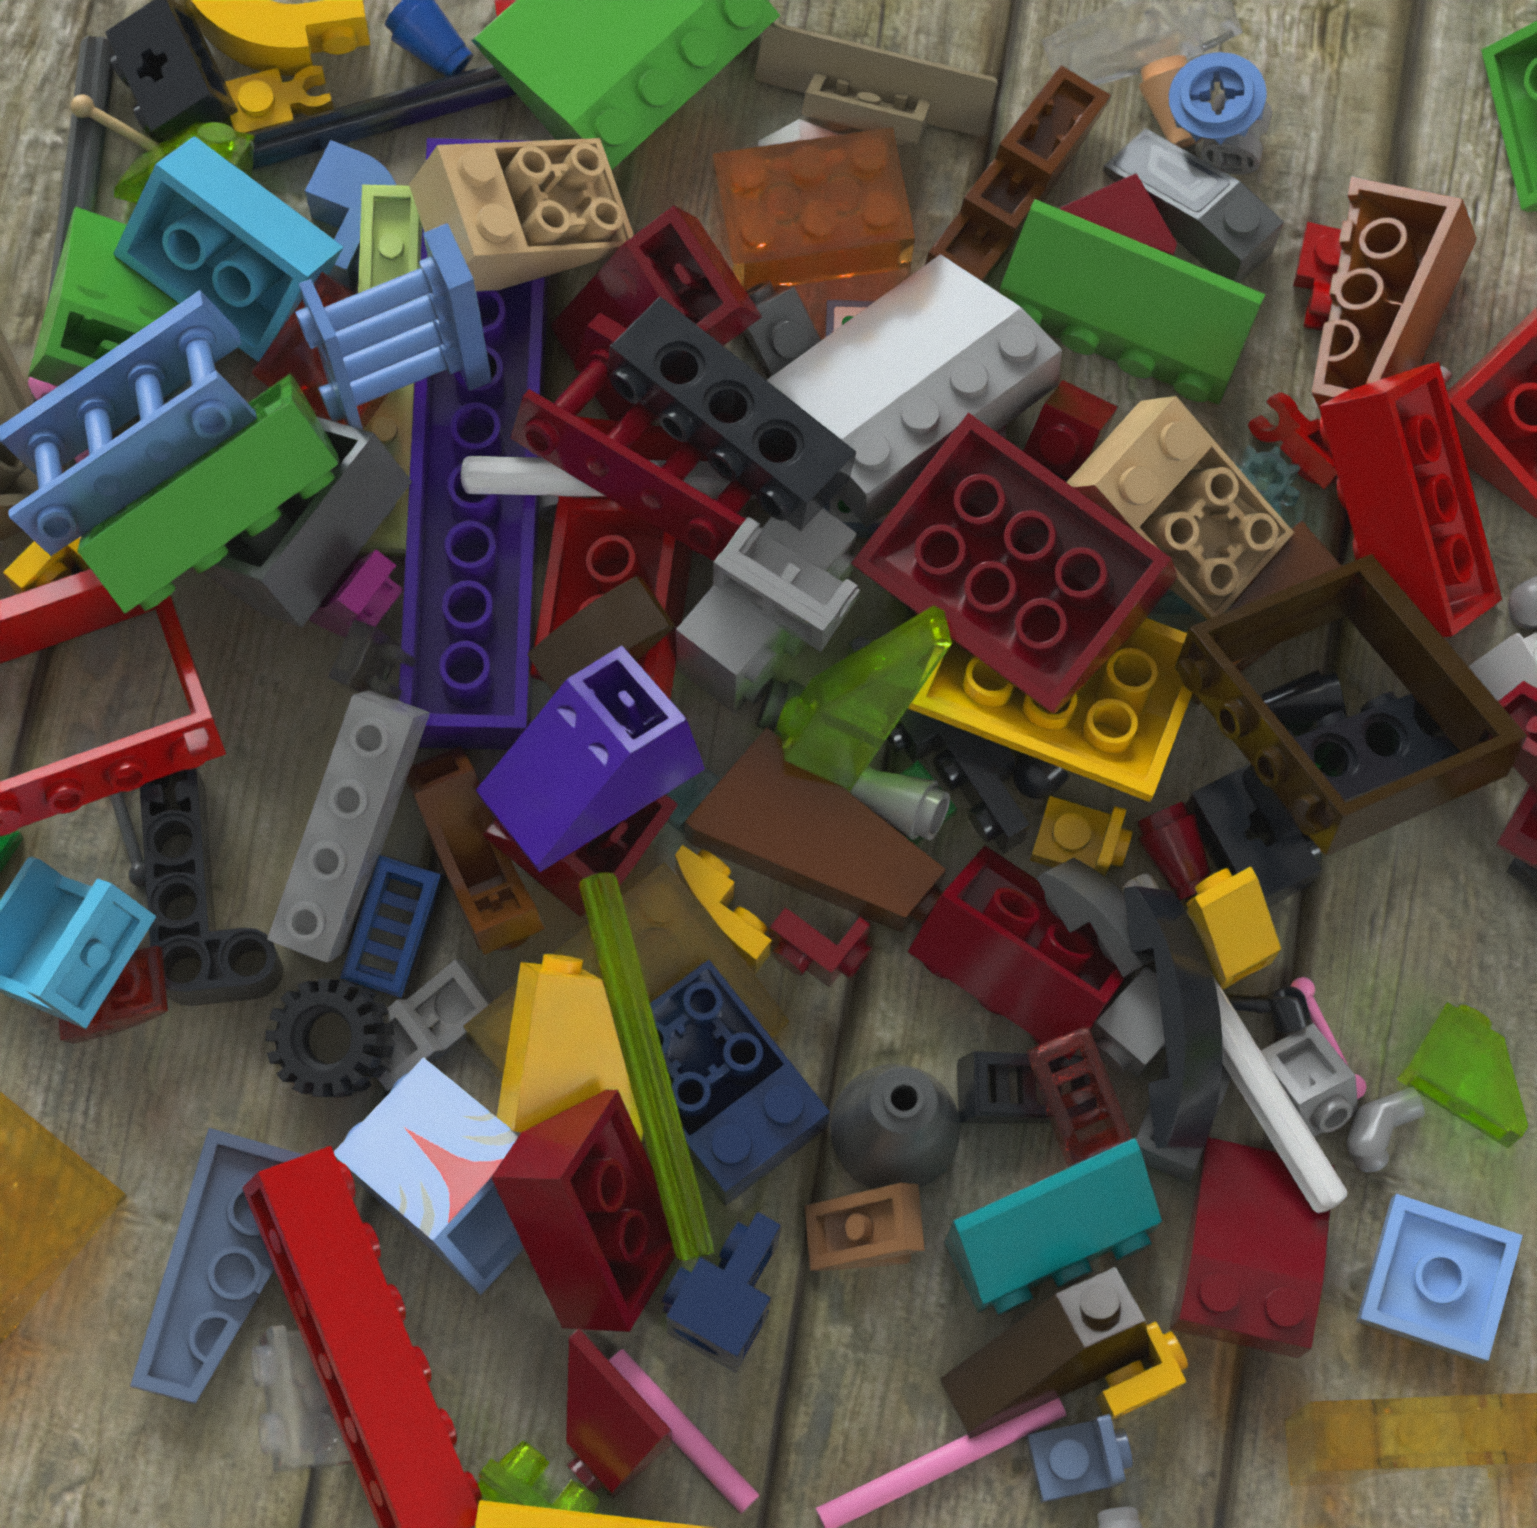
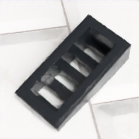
(973, 1088)

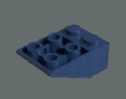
(731, 1084)

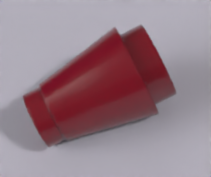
(1176, 848)

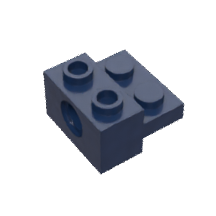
(720, 1308)

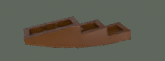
(1024, 170)

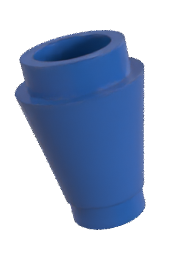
(428, 35)

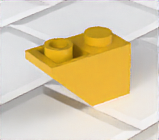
(1234, 925)

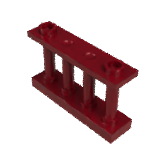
(620, 473)

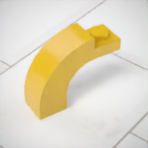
(281, 34)

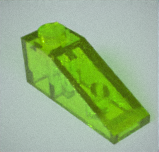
(860, 699)

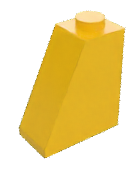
(560, 1045)

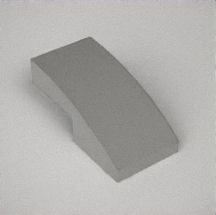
(432, 1019)

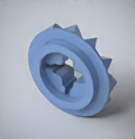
(1194, 86)

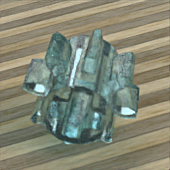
(1273, 470)

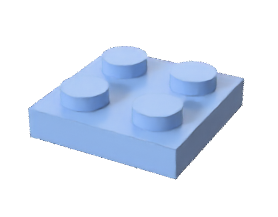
(1439, 1278)

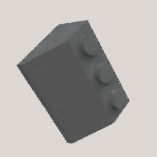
(316, 538)

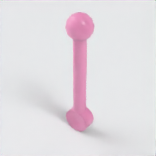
(1319, 1021)

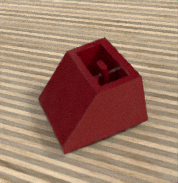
(610, 852)

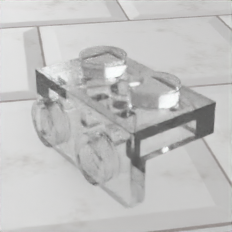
(298, 1419)

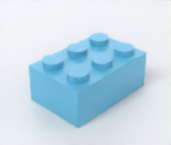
(229, 237)

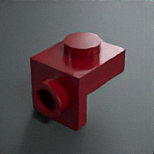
(805, 949)

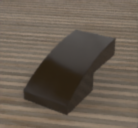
(620, 617)

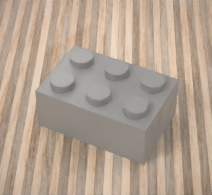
(735, 648)

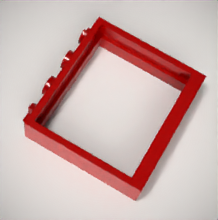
(66, 612)

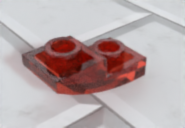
(133, 999)

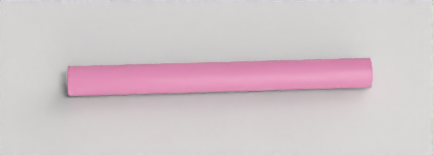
(934, 1466)

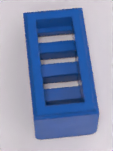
(387, 869)

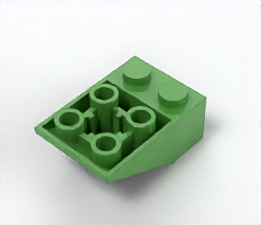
(92, 301)

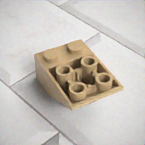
(523, 206)
(1186, 499)

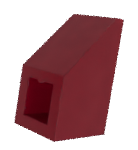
(1069, 429)

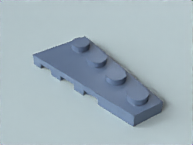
(211, 1271)

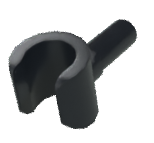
(1286, 1004)

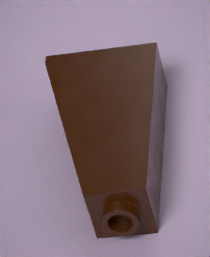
(814, 838)

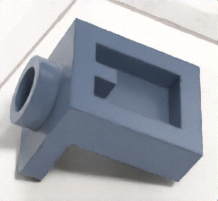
(1079, 1458)

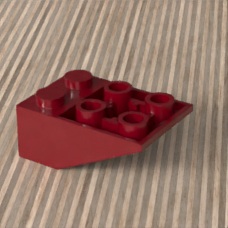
(668, 260)

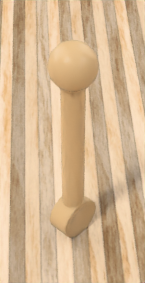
(83, 107)

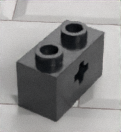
(168, 69)
(1224, 816)

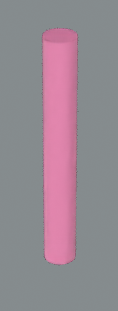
(687, 1436)

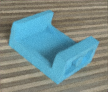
(65, 941)

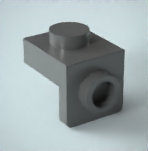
(784, 327)

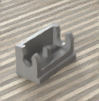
(783, 585)

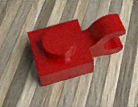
(1314, 271)
(1300, 440)

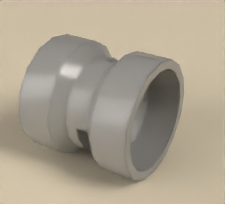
(1237, 153)

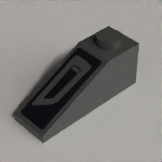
(1201, 205)

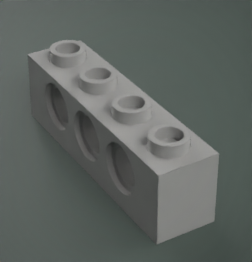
(348, 825)

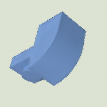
(336, 200)

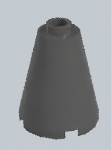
(895, 1127)

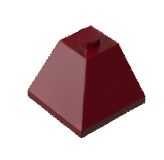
(607, 1422)

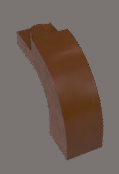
(478, 872)

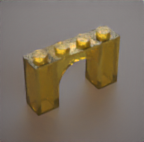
(1392, 1435)

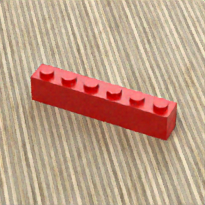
(361, 1345)

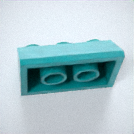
(1055, 1229)

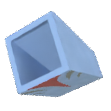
(431, 1165)

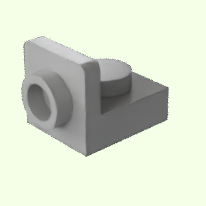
(1314, 1079)

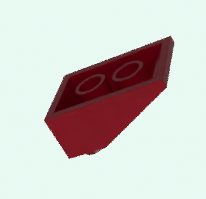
(1251, 1254)

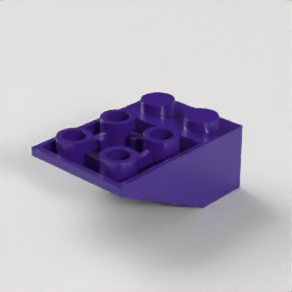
(590, 760)

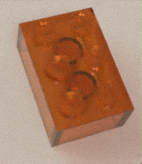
(814, 209)

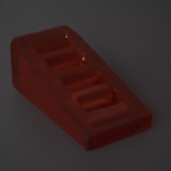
(1100, 1087)

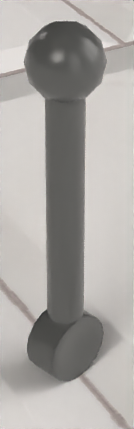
(137, 870)

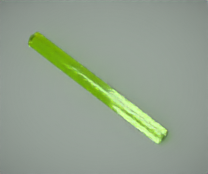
(646, 1067)

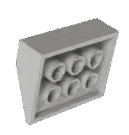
(913, 370)

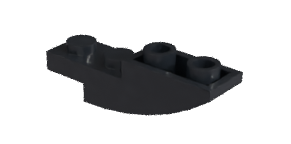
(967, 763)

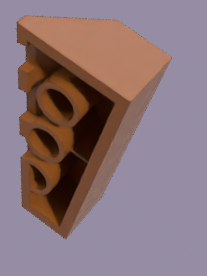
(1391, 283)

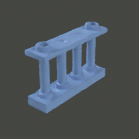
(405, 343)
(108, 395)

